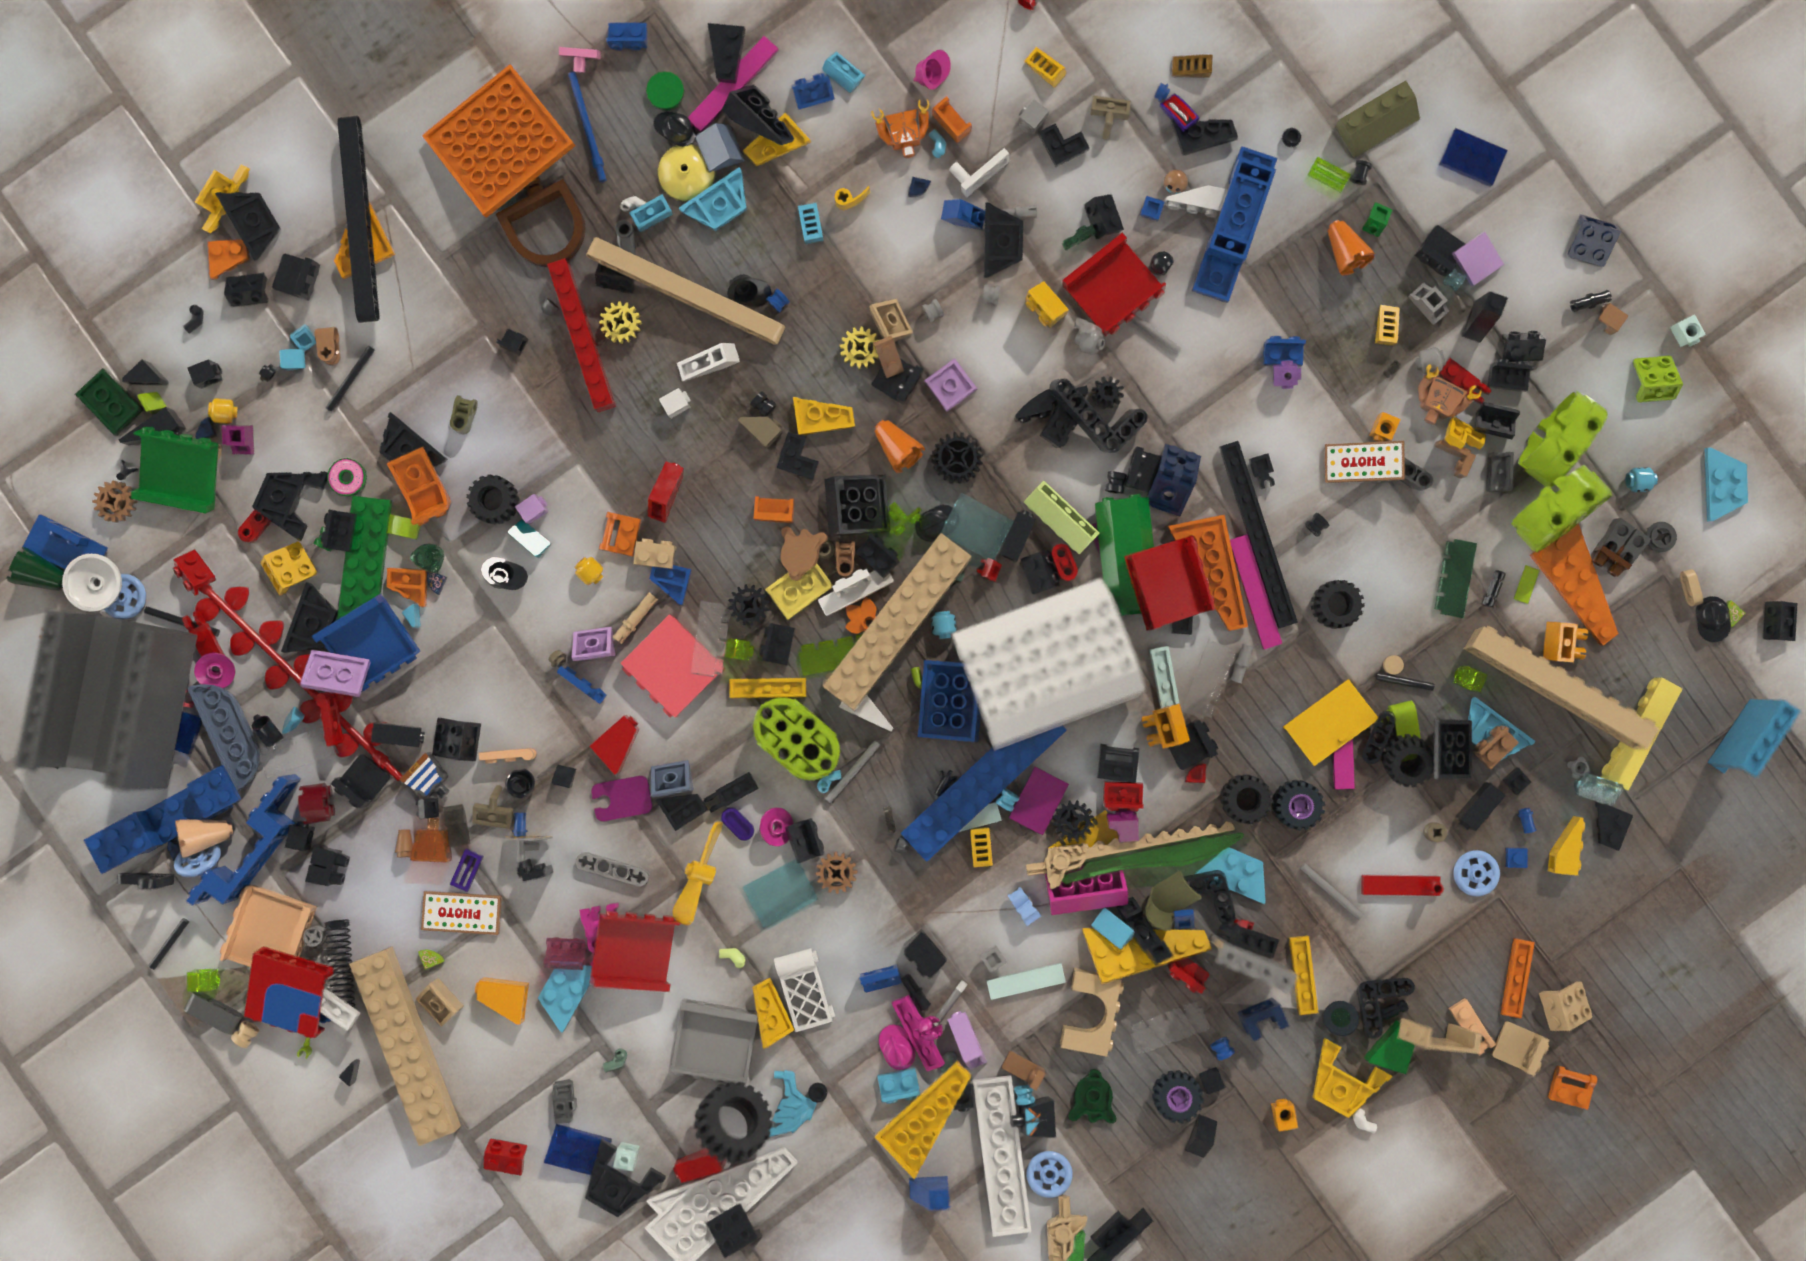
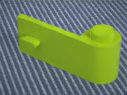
(1405, 722)

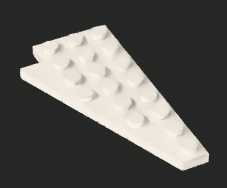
(686, 1209)

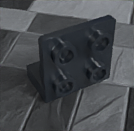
(899, 385)
(1142, 469)
(778, 643)
(456, 739)
(733, 1230)

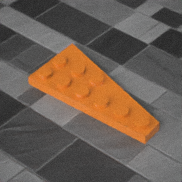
(1219, 566)
(1575, 578)

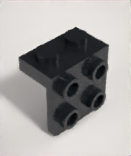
(1438, 249)
(296, 276)
(1197, 748)
(361, 782)

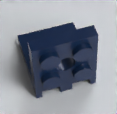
(1175, 479)

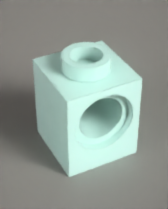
(1692, 324)
(626, 1156)

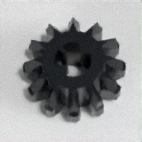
(1115, 394)

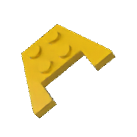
(1339, 1088)

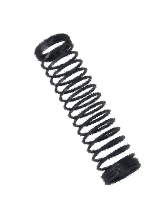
(340, 925)

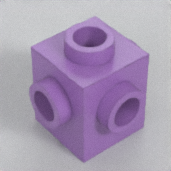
(1283, 368)

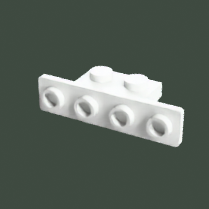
(853, 589)

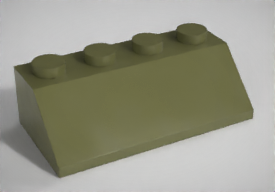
(1379, 119)

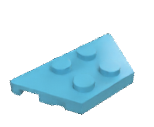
(718, 202)
(1724, 484)
(1486, 719)
(1242, 872)
(564, 993)

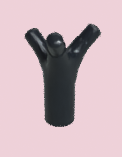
(125, 471)
(944, 781)

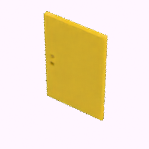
(1335, 716)

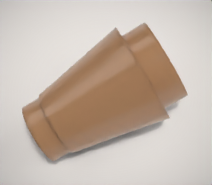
(404, 844)

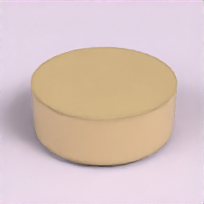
(1393, 664)

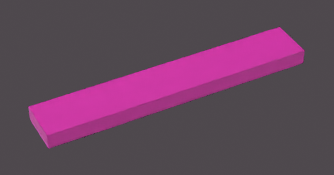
(748, 68)
(1255, 592)

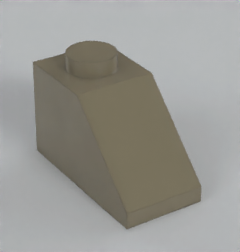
(762, 428)

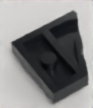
(682, 809)
(1612, 825)

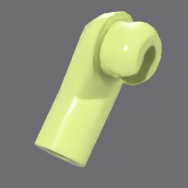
(734, 954)

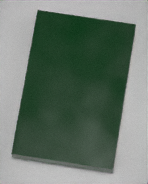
(109, 402)

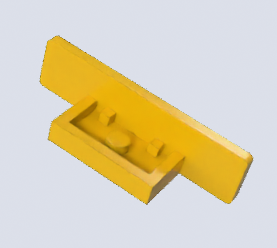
(219, 183)

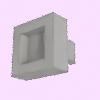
(993, 959)

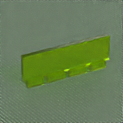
(827, 657)

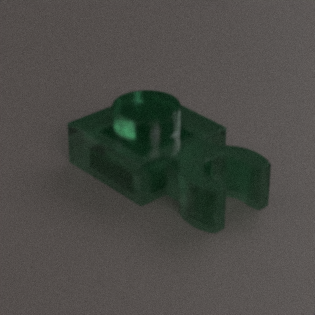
(1082, 234)

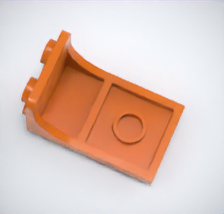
(420, 486)

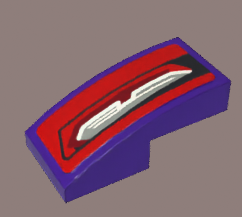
(1180, 111)

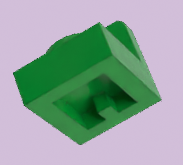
(1377, 219)

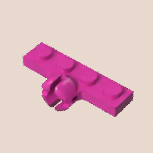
(920, 1031)

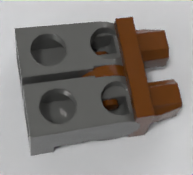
(1620, 547)

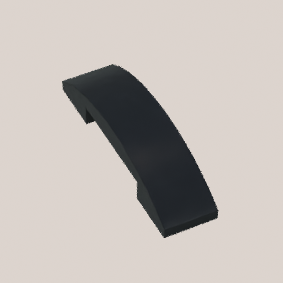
(1143, 933)

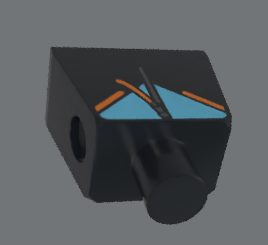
(1036, 1118)

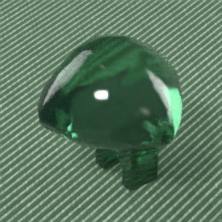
(428, 557)

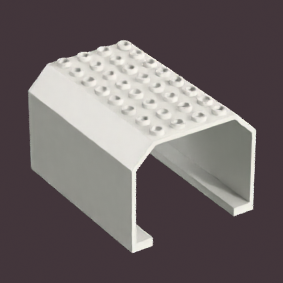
(1049, 663)

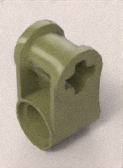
(463, 410)

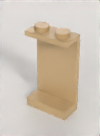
(1456, 1039)

